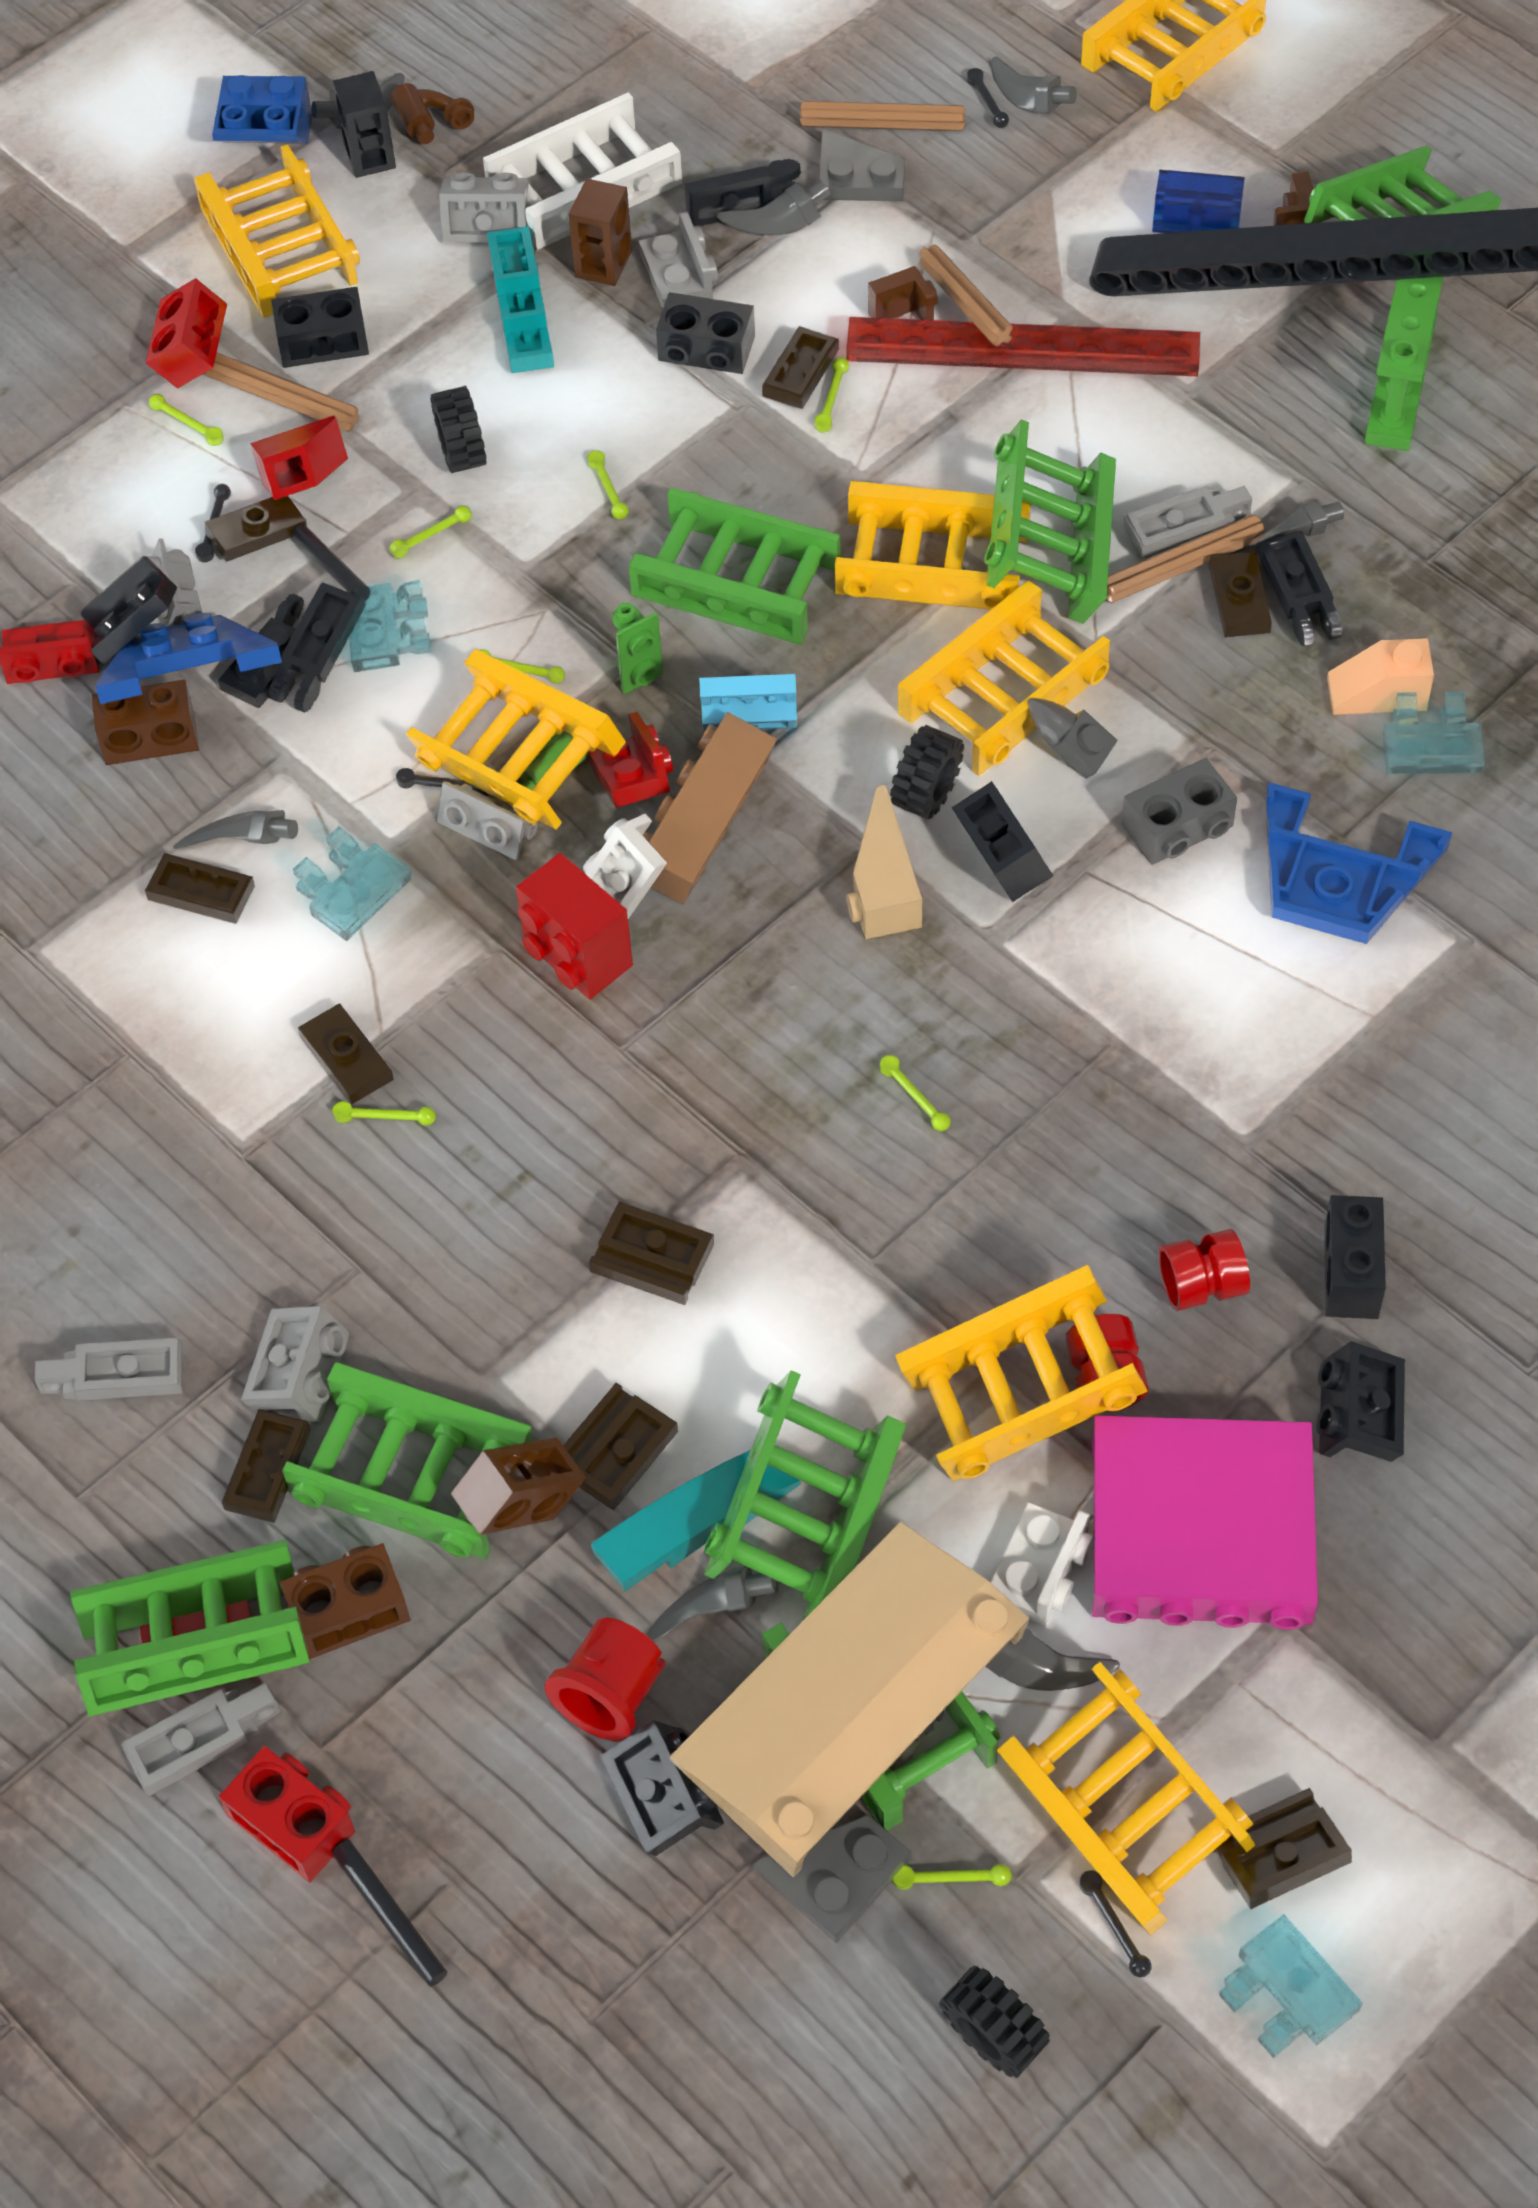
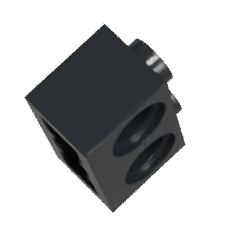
(364, 124)
(320, 327)
(705, 333)
(1002, 841)
(1354, 1257)

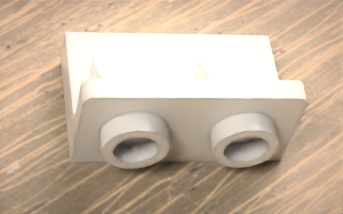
(626, 862)
(1041, 1559)

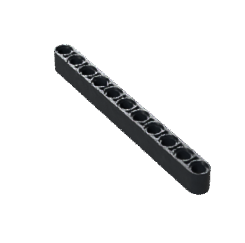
(1318, 253)

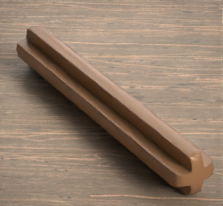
(882, 115)
(966, 295)
(283, 391)
(1182, 558)

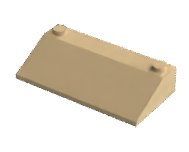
(848, 1693)

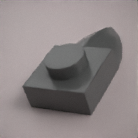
(1073, 736)

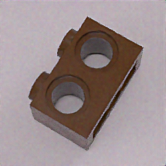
(600, 232)
(146, 725)
(518, 1485)
(350, 1613)

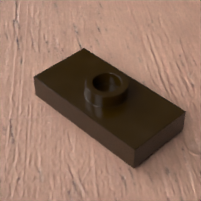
(800, 367)
(253, 527)
(1240, 594)
(200, 888)
(345, 1053)
(258, 1478)

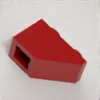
(299, 457)

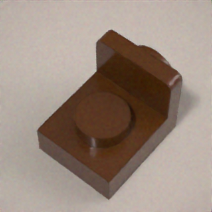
(1296, 201)
(901, 294)

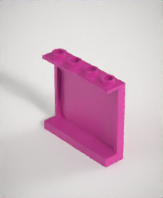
(1204, 1521)

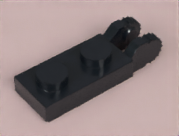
(739, 190)
(1299, 585)
(316, 644)
(254, 684)

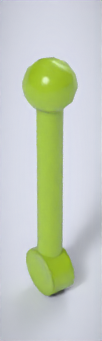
(823, 421)
(213, 435)
(596, 461)
(400, 548)
(554, 674)
(891, 1068)
(344, 1113)
(906, 1877)

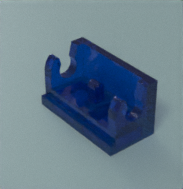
(1196, 201)

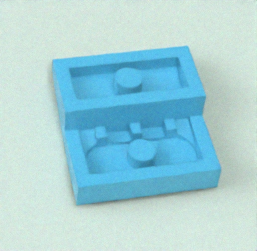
(757, 699)

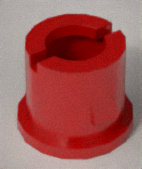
(606, 1679)

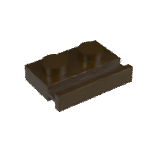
(651, 1253)
(618, 1444)
(1291, 1848)

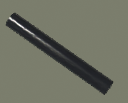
(330, 562)
(389, 1913)

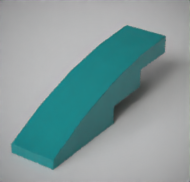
(520, 299)
(679, 1521)

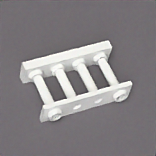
(644, 176)

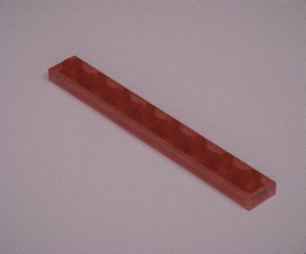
(1030, 347)

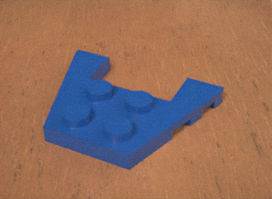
(183, 646)
(1338, 885)

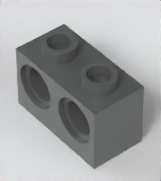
(1188, 803)

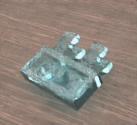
(376, 638)
(1432, 747)
(359, 891)
(1298, 1979)

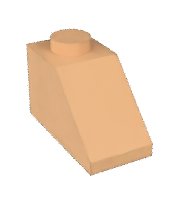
(1378, 673)

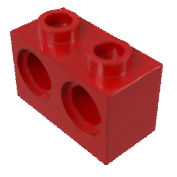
(186, 333)
(279, 1820)

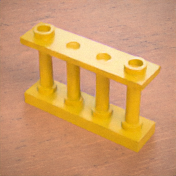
(1136, 21)
(250, 256)
(916, 512)
(990, 640)
(523, 697)
(979, 1345)
(1108, 1848)

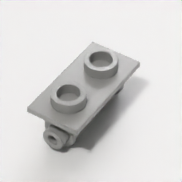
(178, 569)
(483, 820)

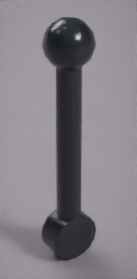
(975, 77)
(204, 551)
(406, 779)
(1092, 1886)

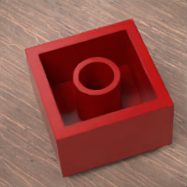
(574, 926)

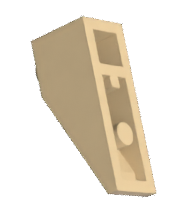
(883, 879)

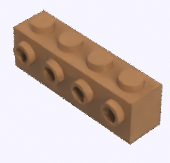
(707, 802)

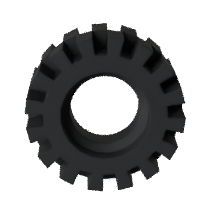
(458, 429)
(927, 771)
(994, 2021)

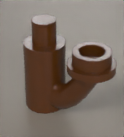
(412, 109)

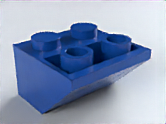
(263, 110)

